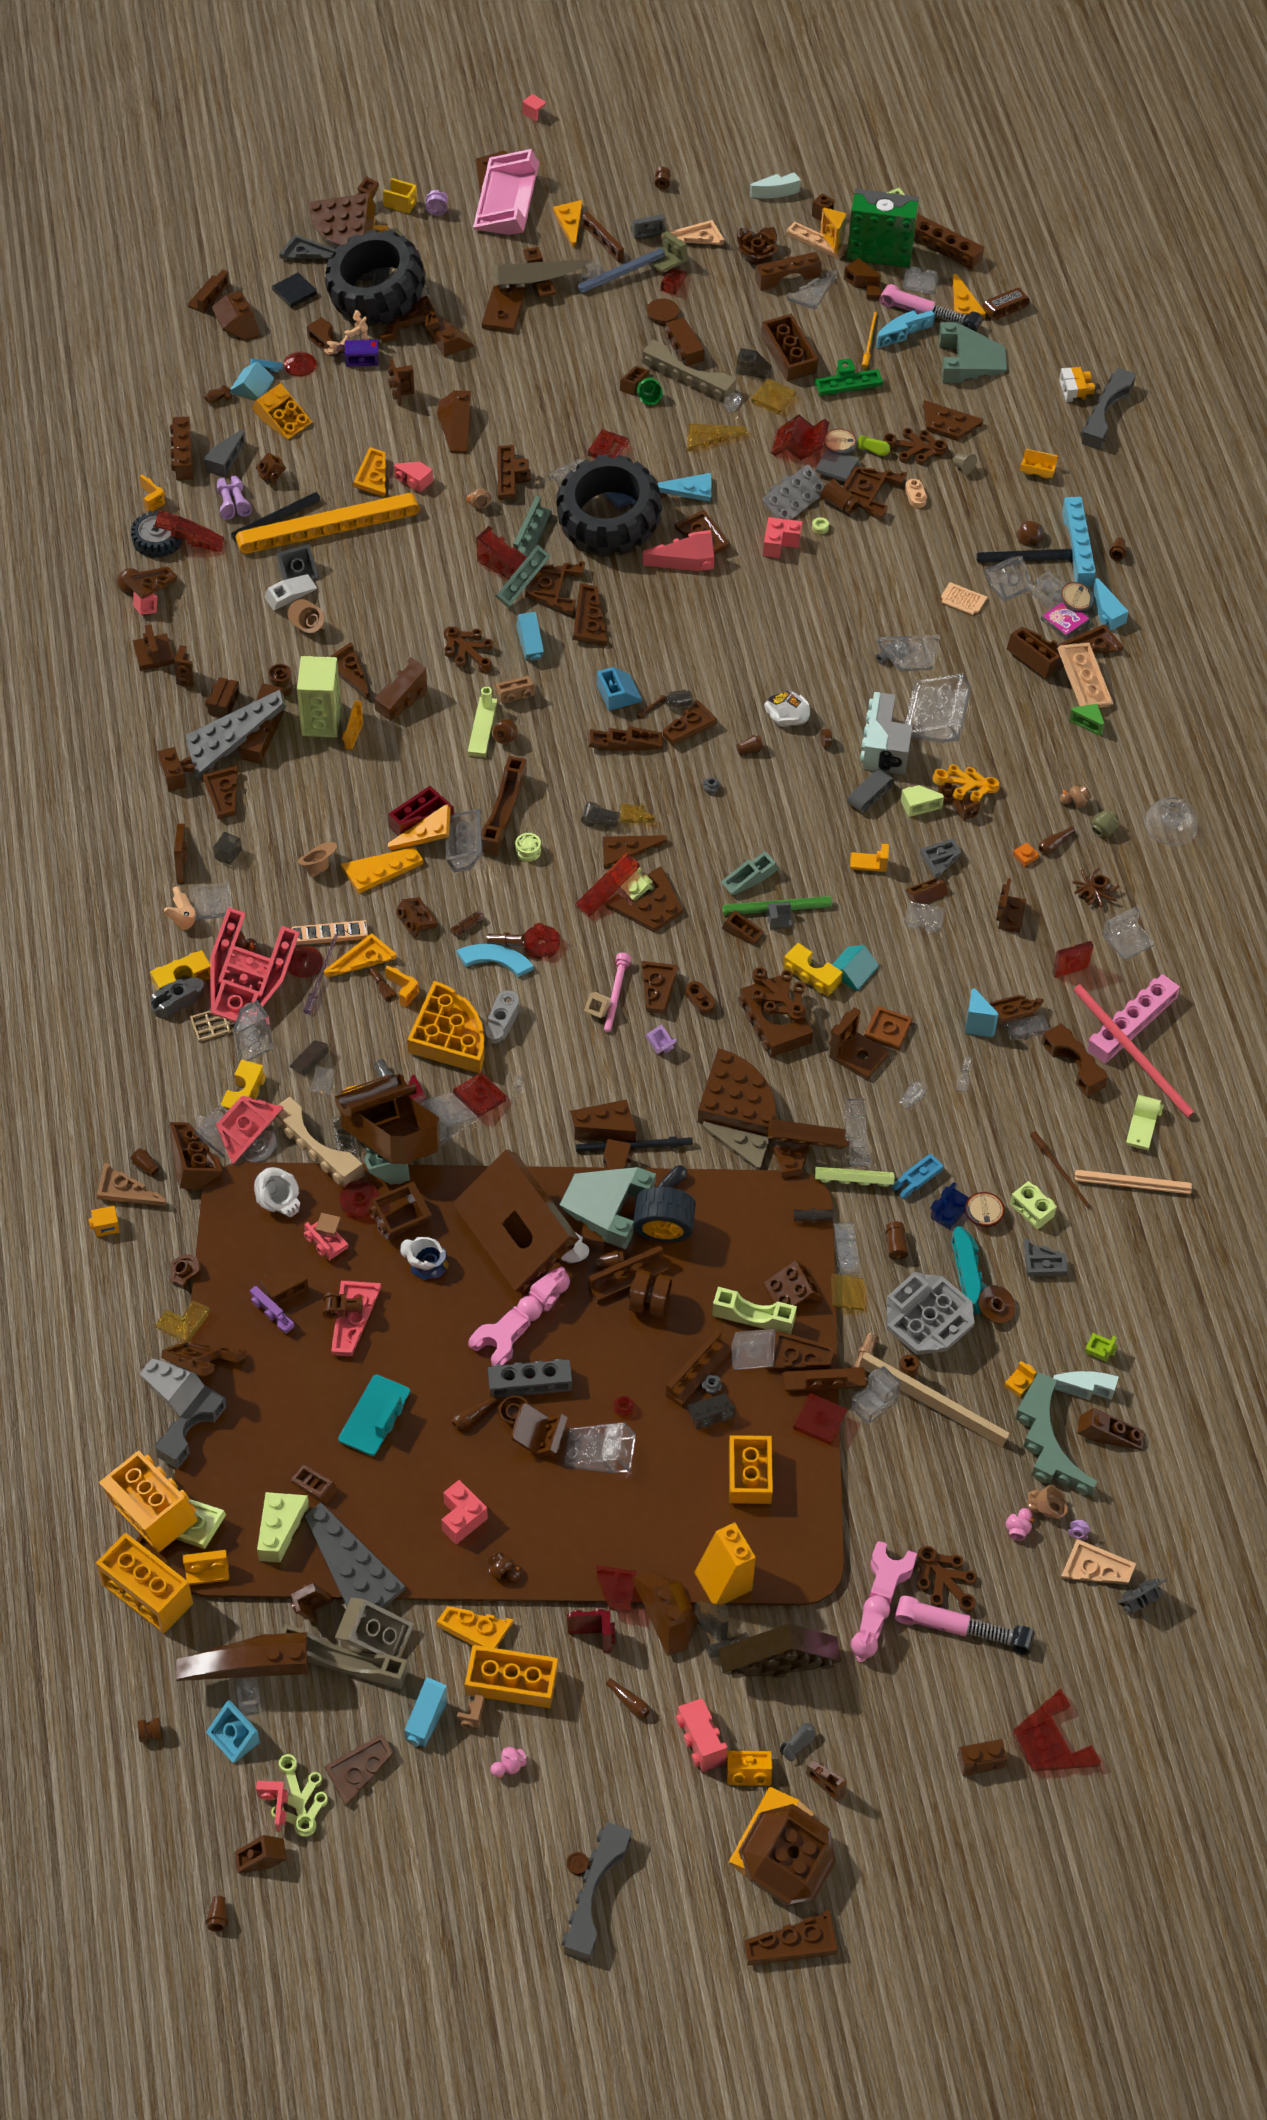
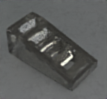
(336, 1122)

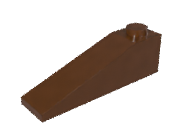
(449, 338)
(454, 416)

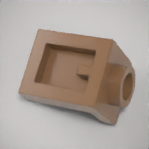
(474, 1715)

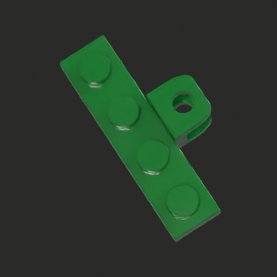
(848, 380)

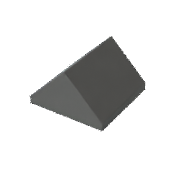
(296, 563)

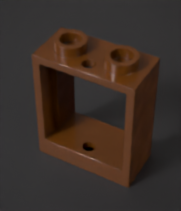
(416, 1201)

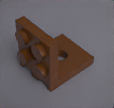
(848, 1044)

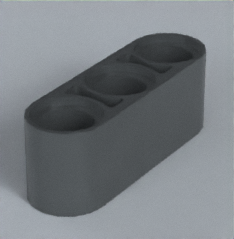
(870, 790)

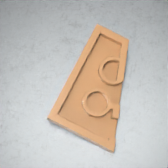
(1097, 1565)

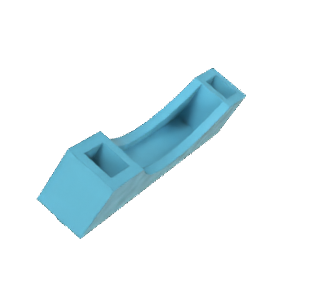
(1076, 523)

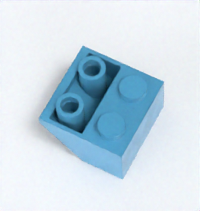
(617, 688)

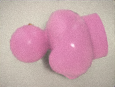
(1019, 1525)
(511, 1763)

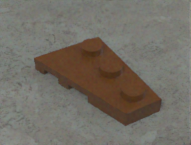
(222, 791)

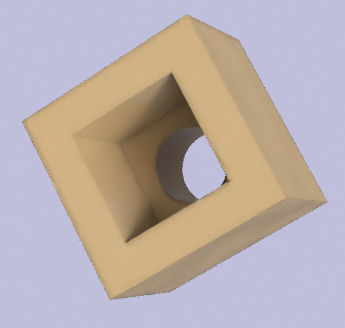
(592, 1004)

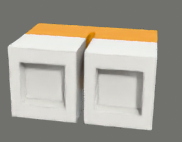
(1075, 383)

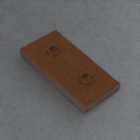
(504, 308)

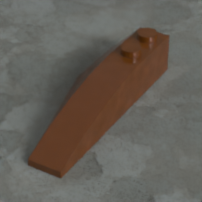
(251, 1657)

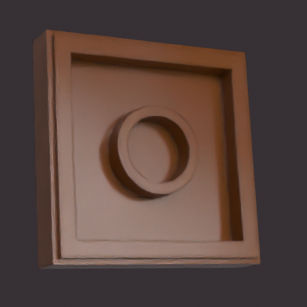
(888, 1028)

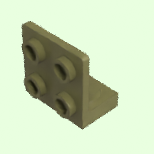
(675, 253)

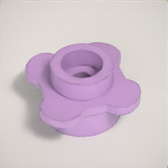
(1079, 1530)

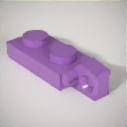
(272, 1311)

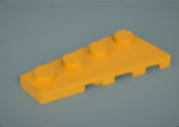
(380, 868)

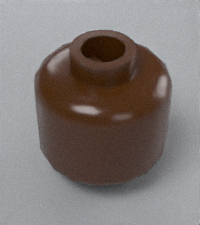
(504, 731)

